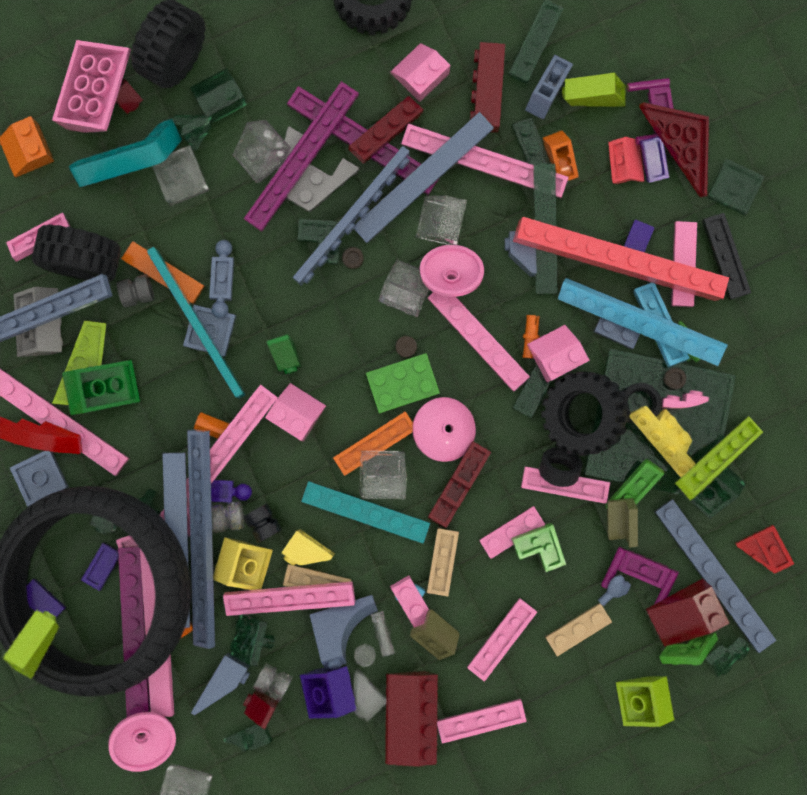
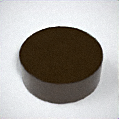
(353, 258)
(406, 346)
(674, 378)

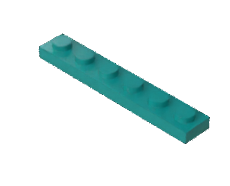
(365, 512)

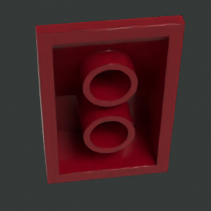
(687, 614)

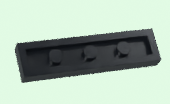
(726, 255)

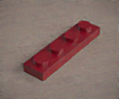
(385, 129)

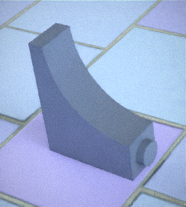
(334, 627)

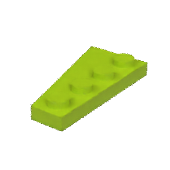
(86, 353)

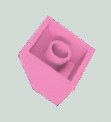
(421, 71)
(557, 353)
(295, 412)

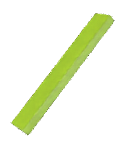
(719, 458)

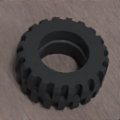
(372, 17)
(168, 43)
(75, 252)
(558, 418)

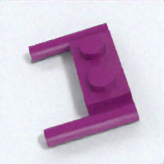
(658, 94)
(642, 569)

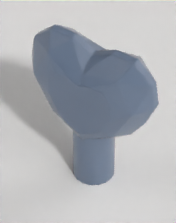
(616, 588)

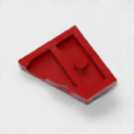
(767, 549)

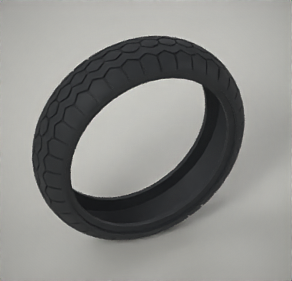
(166, 564)

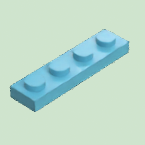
(651, 301)

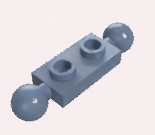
(221, 278)

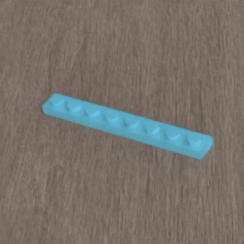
(642, 322)

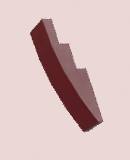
(459, 485)

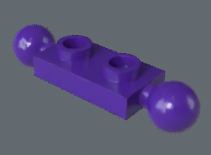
(224, 491)

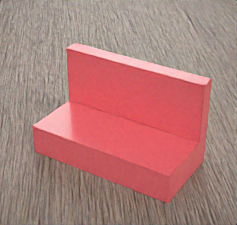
(626, 160)

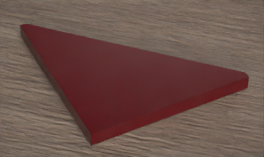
(686, 140)

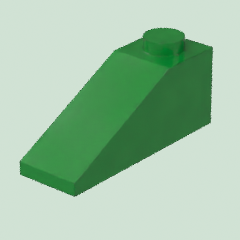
(284, 354)

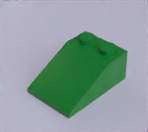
(100, 387)

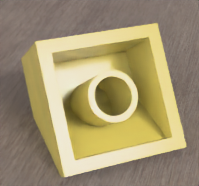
(305, 550)
(242, 564)

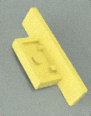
(666, 437)

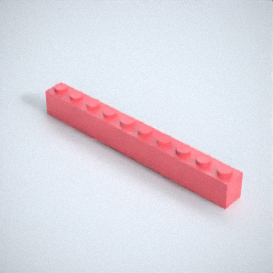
(620, 259)

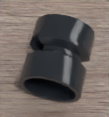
(262, 523)

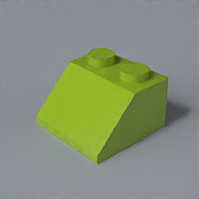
(645, 701)

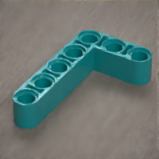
(129, 158)

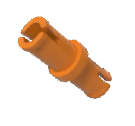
(531, 334)

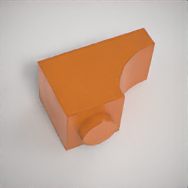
(561, 154)

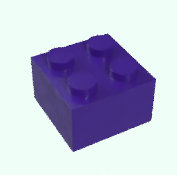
(328, 692)

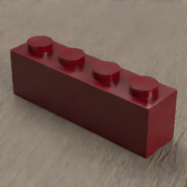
(488, 82)

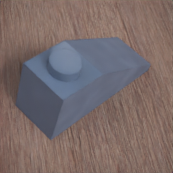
(548, 87)
(225, 679)

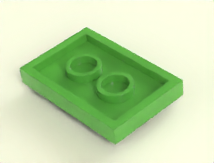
(402, 383)

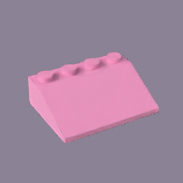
(91, 86)

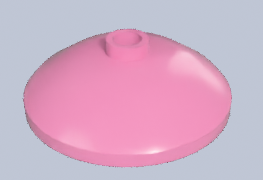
(451, 270)
(430, 430)
(145, 750)

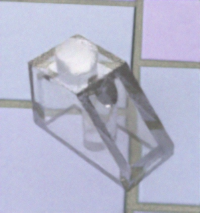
(367, 696)

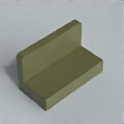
(623, 520)
(436, 636)

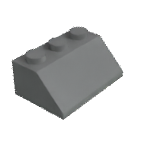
(42, 339)

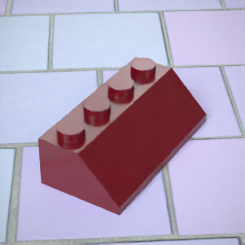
(411, 718)

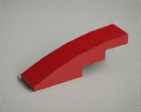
(42, 437)

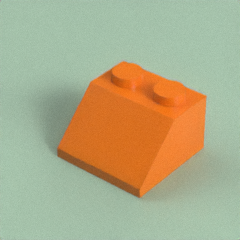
(25, 147)

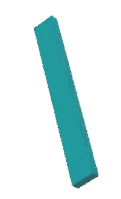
(196, 323)

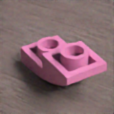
(688, 400)

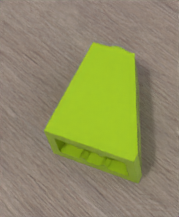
(595, 91)
(32, 643)

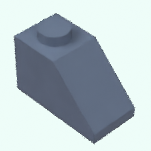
(521, 254)

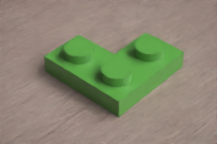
(541, 541)
(691, 653)

